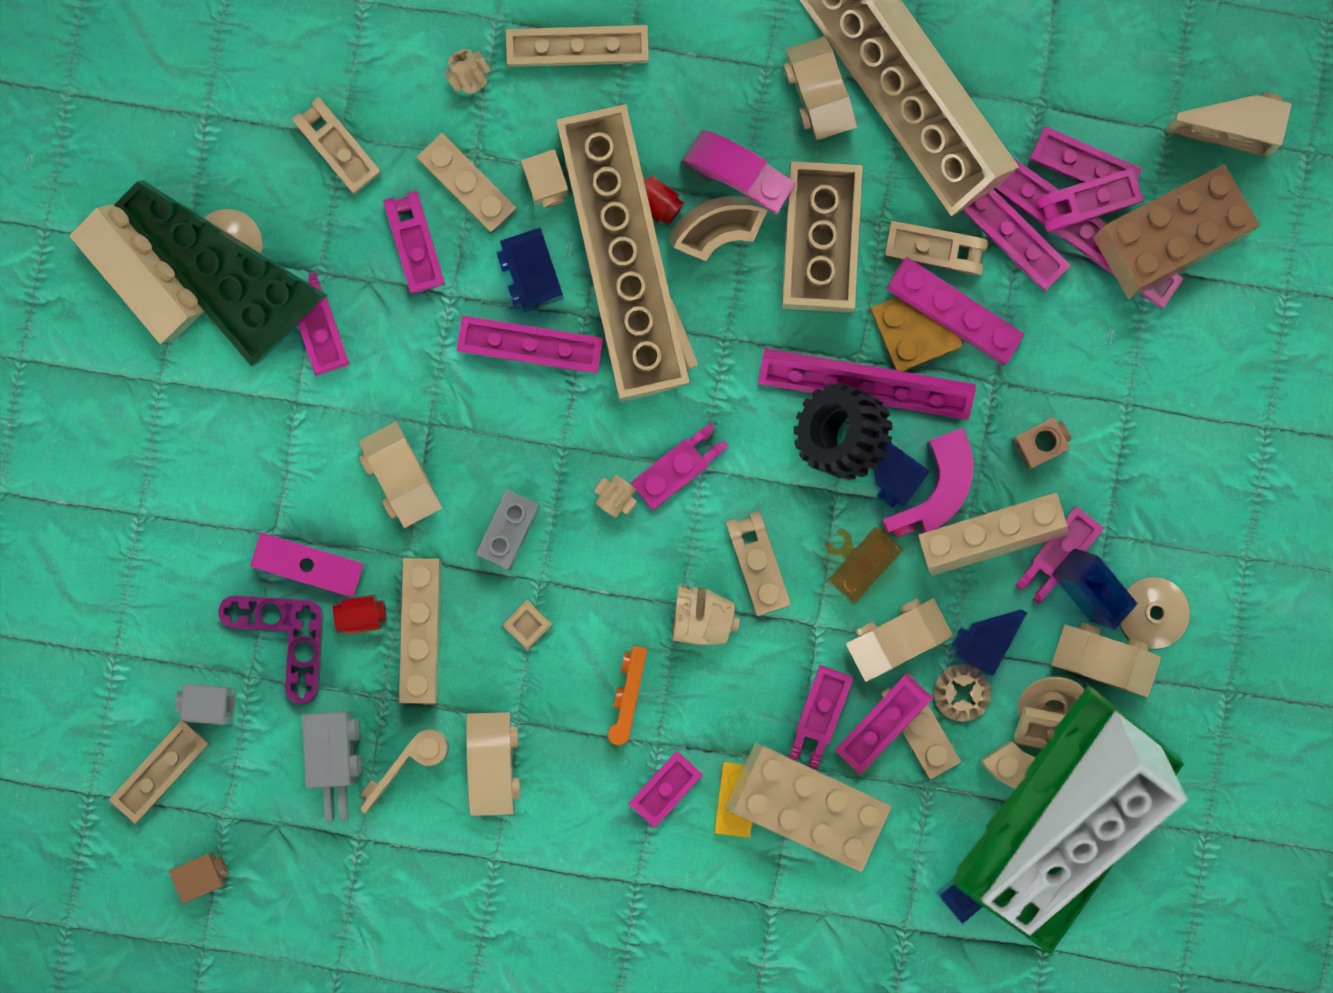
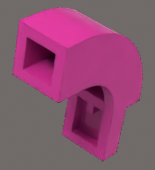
(736, 166)
(954, 478)

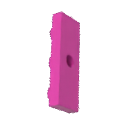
(286, 560)

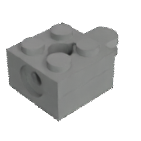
(332, 757)

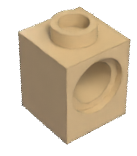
(545, 179)

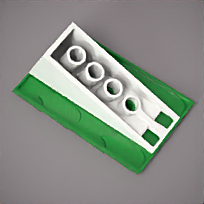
(1070, 820)

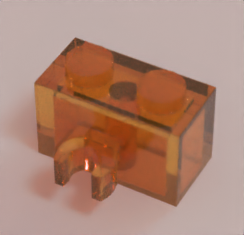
(861, 563)

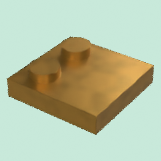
(911, 335)

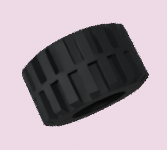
(865, 436)

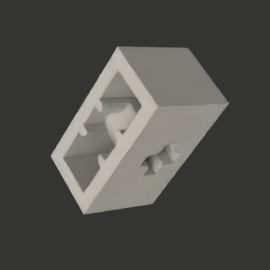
(508, 530)
(206, 704)

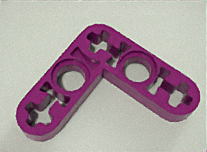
(287, 622)

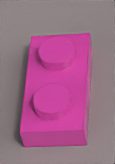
(665, 789)

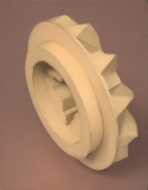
(945, 692)

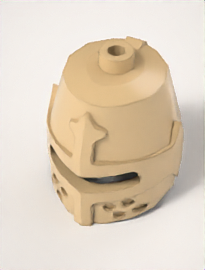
(703, 617)

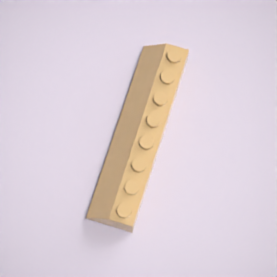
(916, 97)
(623, 252)

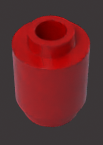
(662, 200)
(359, 615)

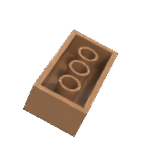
(1176, 231)

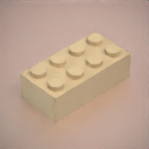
(822, 237)
(808, 807)

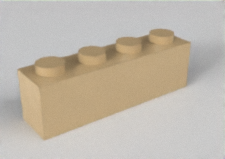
(136, 273)
(994, 534)
(420, 631)

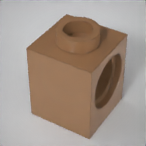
(1028, 450)
(199, 876)

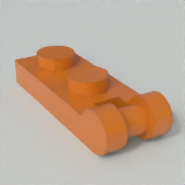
(627, 697)

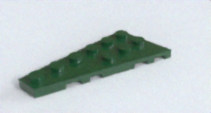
(234, 284)

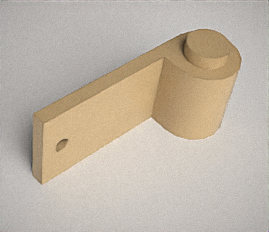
(426, 748)

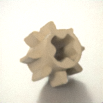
(467, 71)
(615, 496)

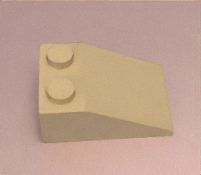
(1245, 124)

